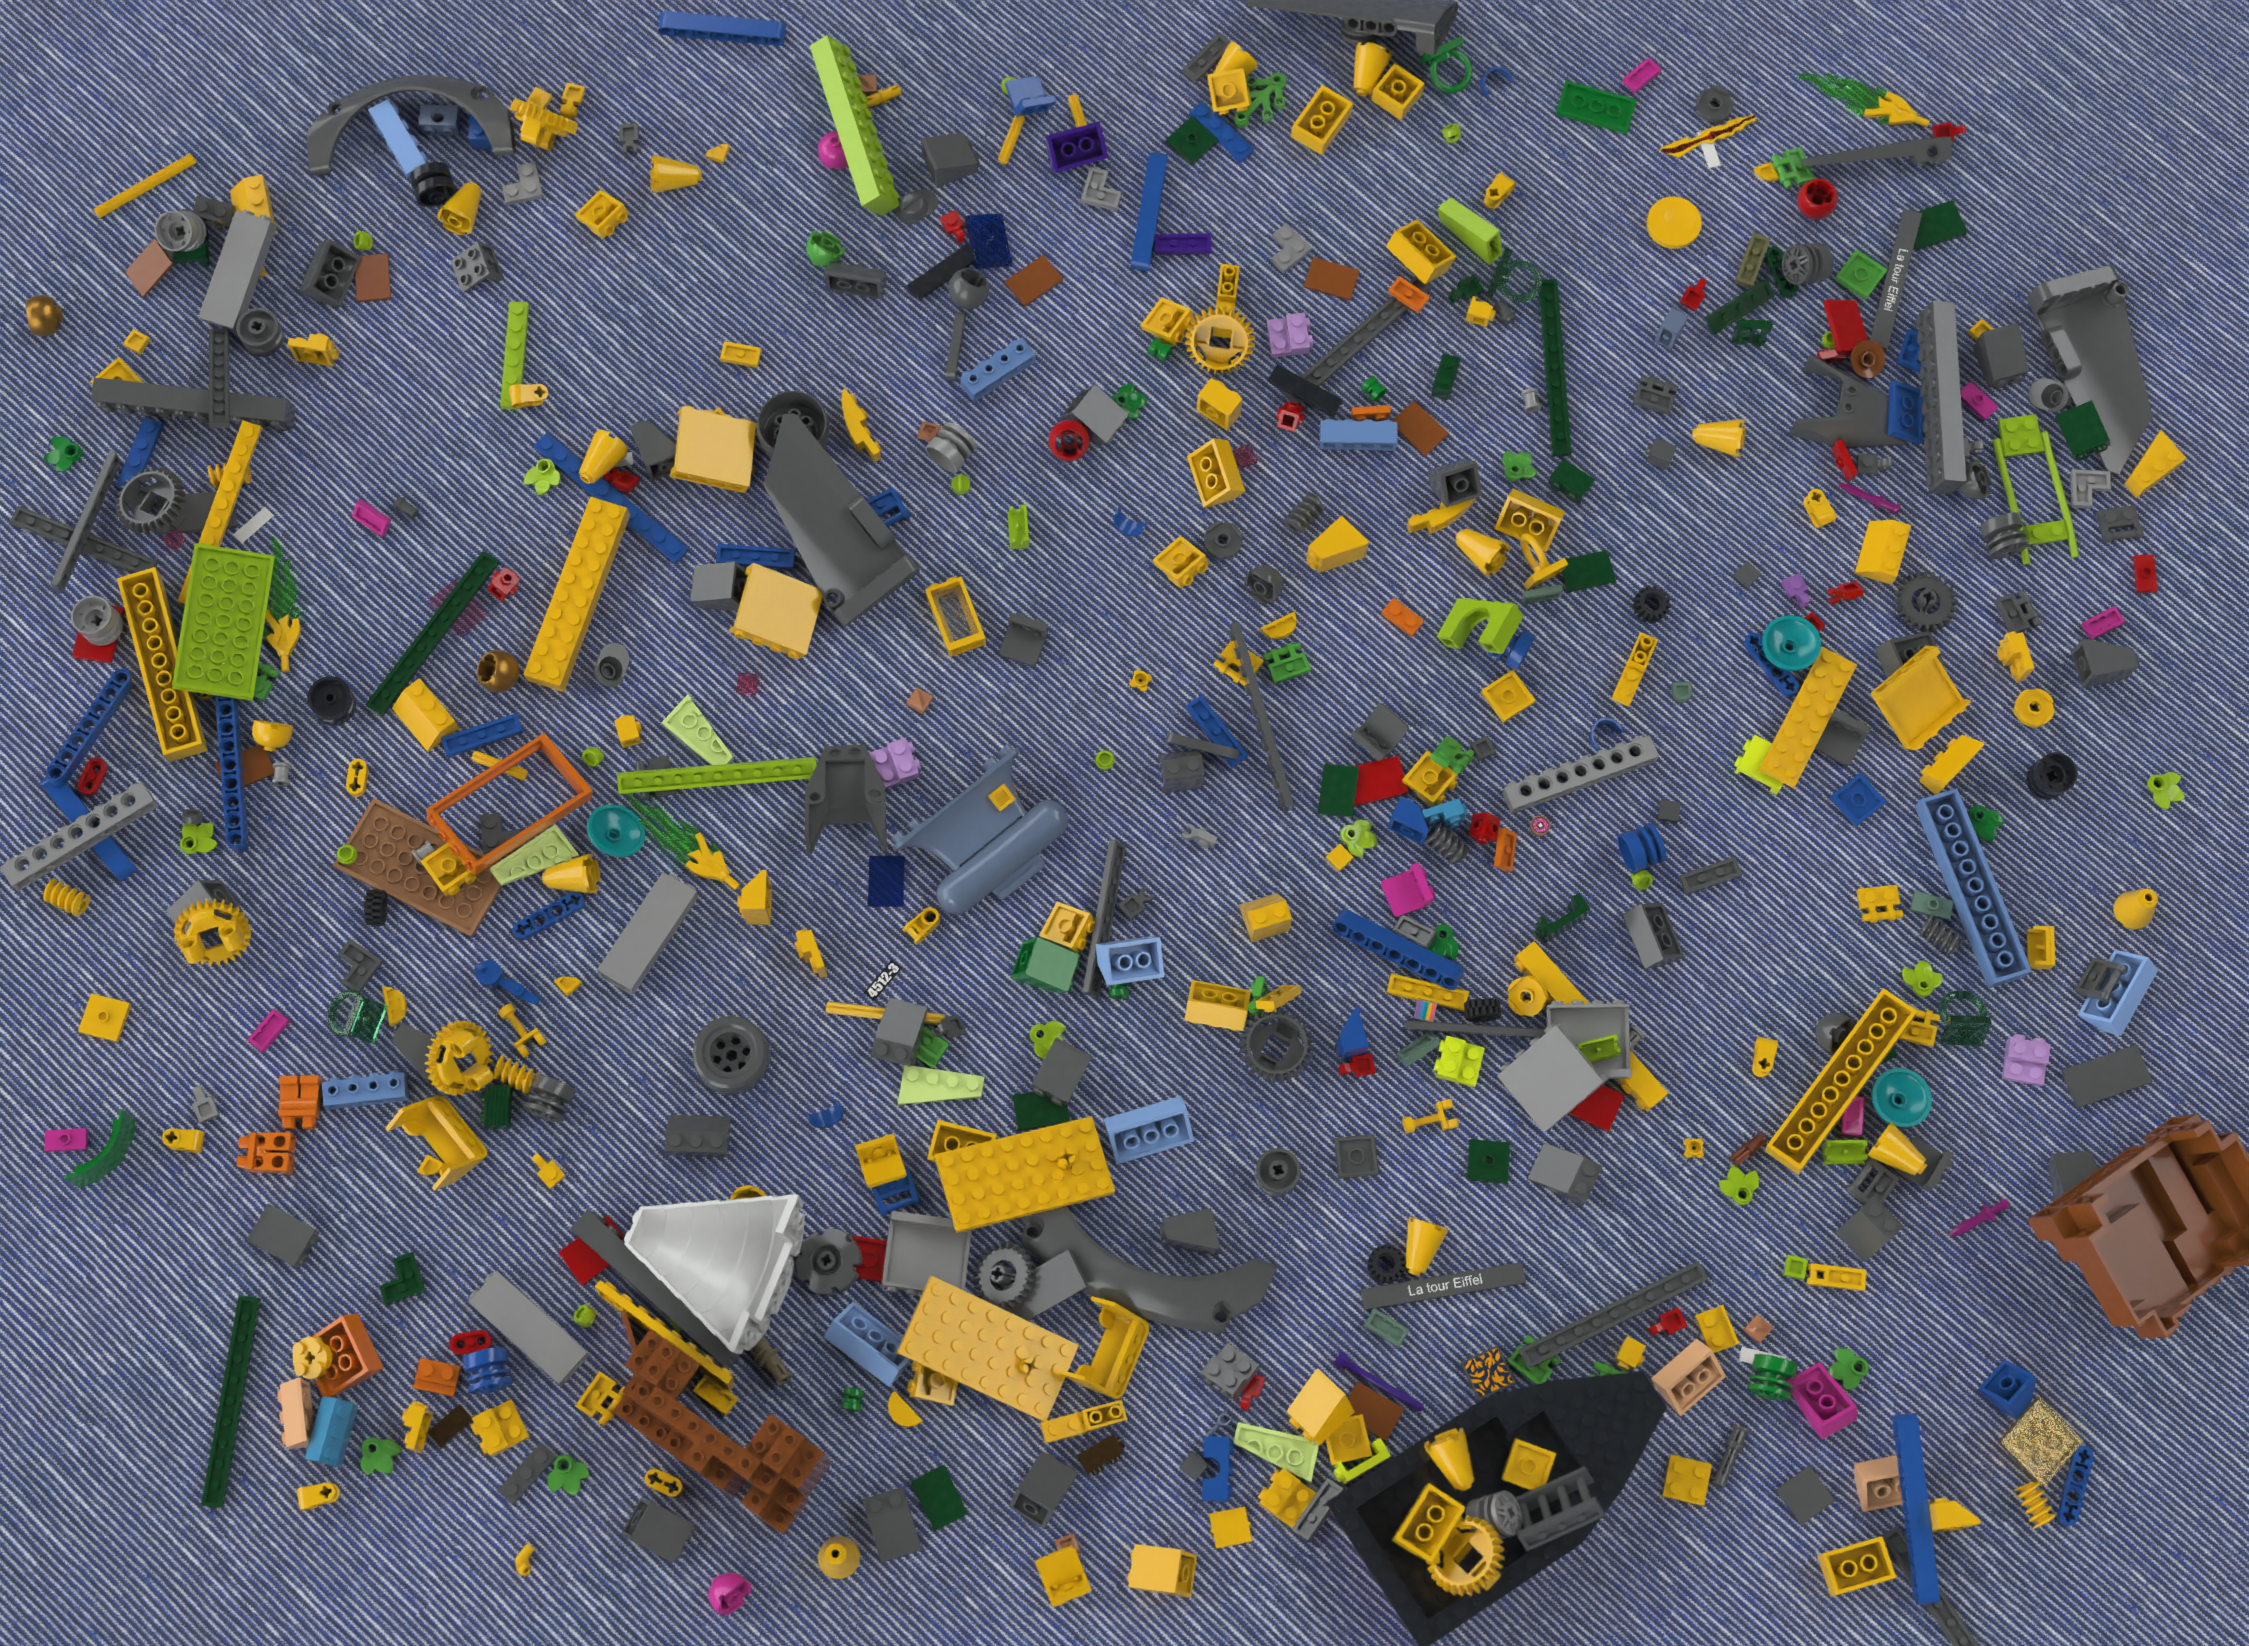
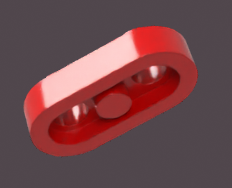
(89, 776)
(471, 1342)

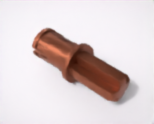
(1748, 1149)

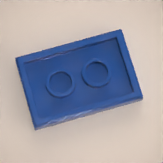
(1905, 412)

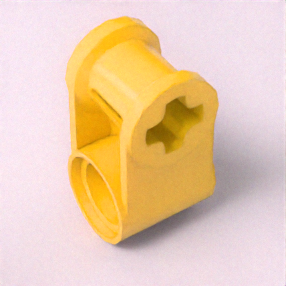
(1498, 191)
(524, 395)
(1819, 508)
(921, 926)
(1764, 1053)
(187, 1140)
(314, 1495)

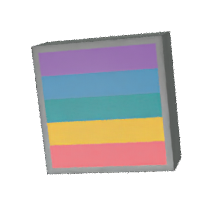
(1425, 1011)

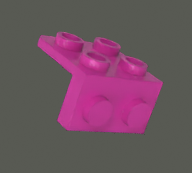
(1408, 891)

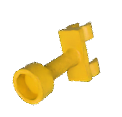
(507, 1012)
(1410, 1124)

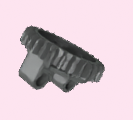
(142, 501)
(1284, 1030)

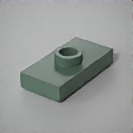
(1542, 593)
(1929, 904)
(1417, 1049)
(1386, 1328)

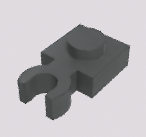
(629, 137)
(1134, 905)

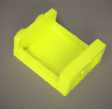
(1750, 762)
(1381, 1455)

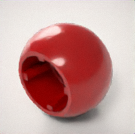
(1821, 192)
(1073, 428)

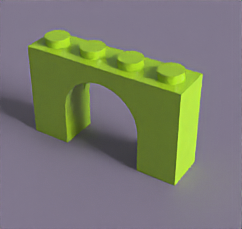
(1468, 613)

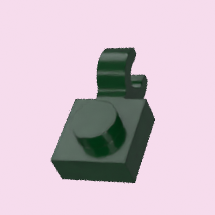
(1468, 288)

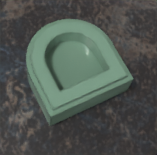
(1681, 691)

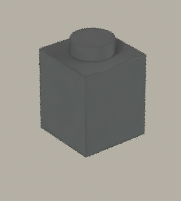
(1660, 453)

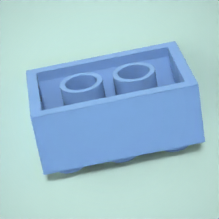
(1130, 960)

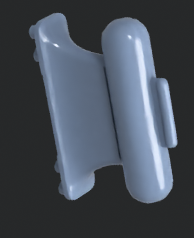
(992, 846)

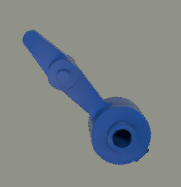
(491, 977)

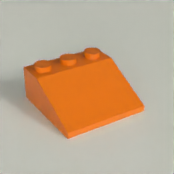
(352, 1355)

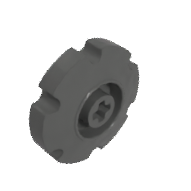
(839, 1273)

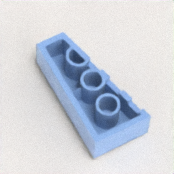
(397, 138)

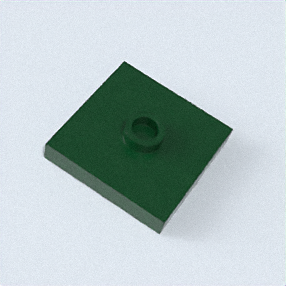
(1191, 140)
(1488, 1161)

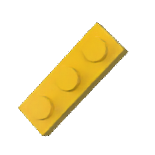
(1278, 997)

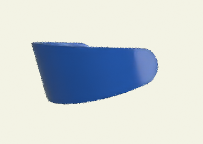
(1495, 69)
(1127, 526)
(1602, 721)
(826, 1117)

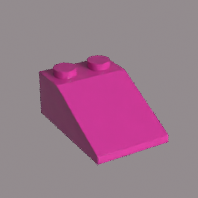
(1822, 1401)

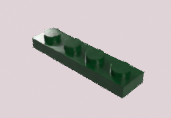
(1739, 306)

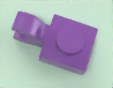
(1796, 588)

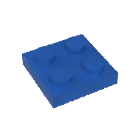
(1858, 799)

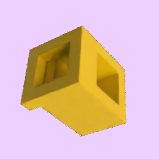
(1480, 312)

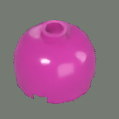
(831, 151)
(727, 1592)

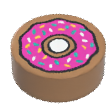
(1539, 826)

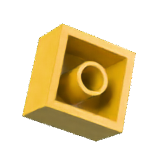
(1397, 91)
(1219, 404)

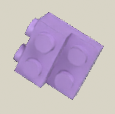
(1289, 335)
(896, 763)
(2026, 1060)

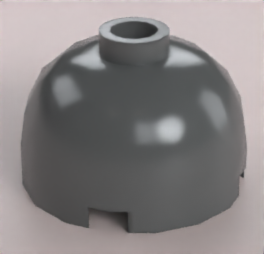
(1977, 481)
(1265, 583)
(1833, 1030)

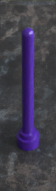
(1343, 1362)

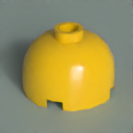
(271, 734)

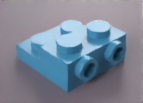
(1448, 813)

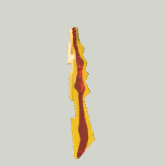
(1709, 136)

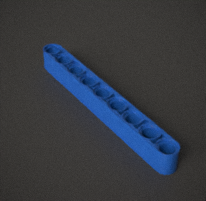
(232, 776)
(1916, 1509)

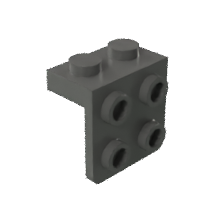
(1024, 639)
(1380, 732)
(1842, 737)
(1936, 1164)

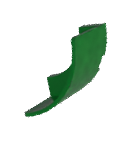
(110, 1157)

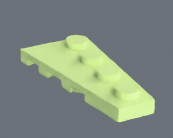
(693, 730)
(535, 856)
(936, 1085)
(1279, 1448)

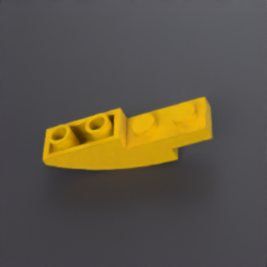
(1226, 294)
(856, 426)
(1438, 518)
(1634, 669)
(1083, 1422)

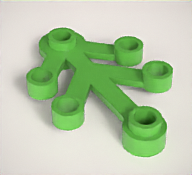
(1262, 96)

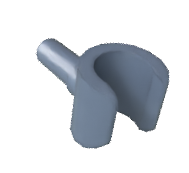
(1221, 1421)

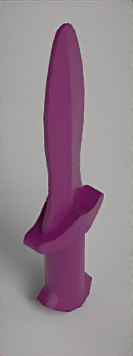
(1878, 501)
(1986, 1214)

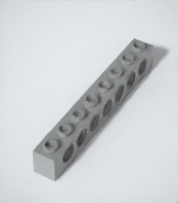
(1518, 802)
(74, 846)

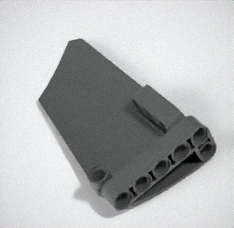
(1426, 18)
(2095, 353)
(833, 525)

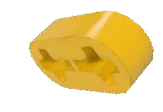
(352, 777)
(661, 1487)

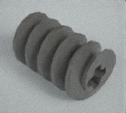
(1303, 513)
(1447, 843)
(1941, 935)

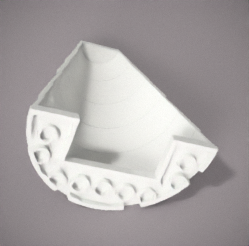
(723, 1259)

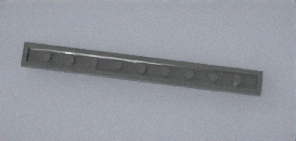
(1357, 340)
(1262, 725)
(1613, 1315)

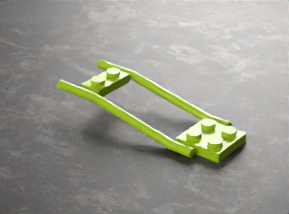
(2023, 437)

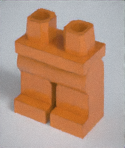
(300, 1101)
(268, 1152)

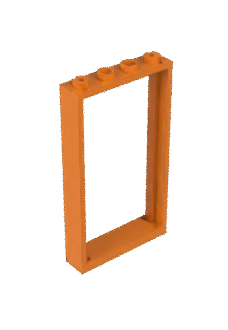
(558, 760)

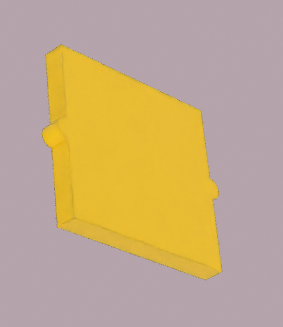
(1230, 1527)

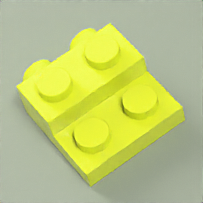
(1459, 1061)

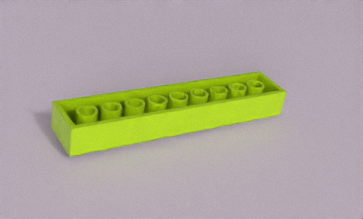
(854, 125)

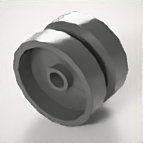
(260, 332)
(1277, 1160)

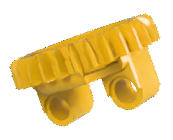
(541, 125)
(1218, 357)
(233, 932)
(459, 1041)
(1456, 1547)

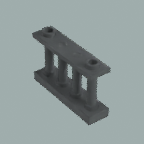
(1563, 1522)

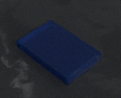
(988, 241)

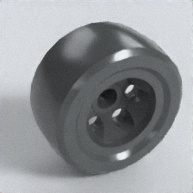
(791, 402)
(725, 1030)

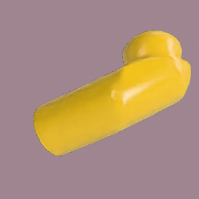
(522, 1560)

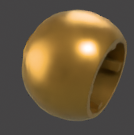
(43, 315)
(498, 671)

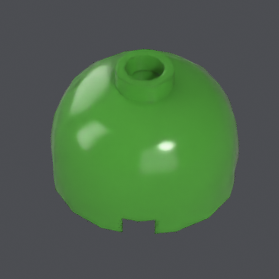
(823, 248)

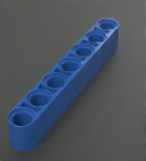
(722, 28)
(1149, 211)
(89, 737)
(107, 848)
(1398, 949)

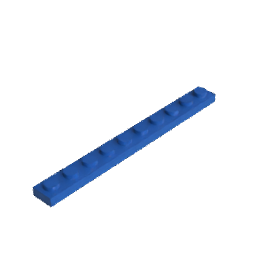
(602, 490)

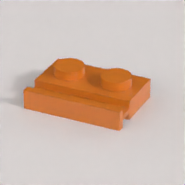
(437, 1377)

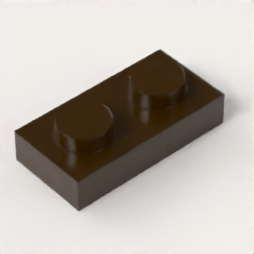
(450, 1426)

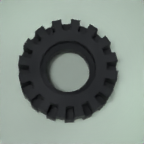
(1640, 608)
(375, 907)
(1482, 1010)
(1397, 1257)

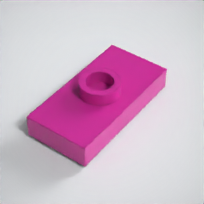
(1641, 75)
(1978, 401)
(371, 518)
(2103, 623)
(268, 1030)
(1853, 1119)
(66, 1140)

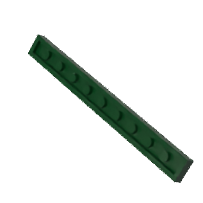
(1554, 369)
(432, 633)
(230, 1402)

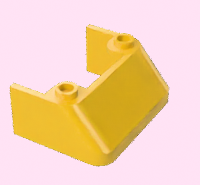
(445, 1133)
(1116, 1352)

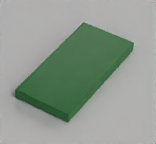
(1596, 107)

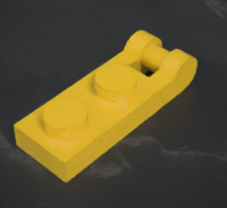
(1837, 1277)

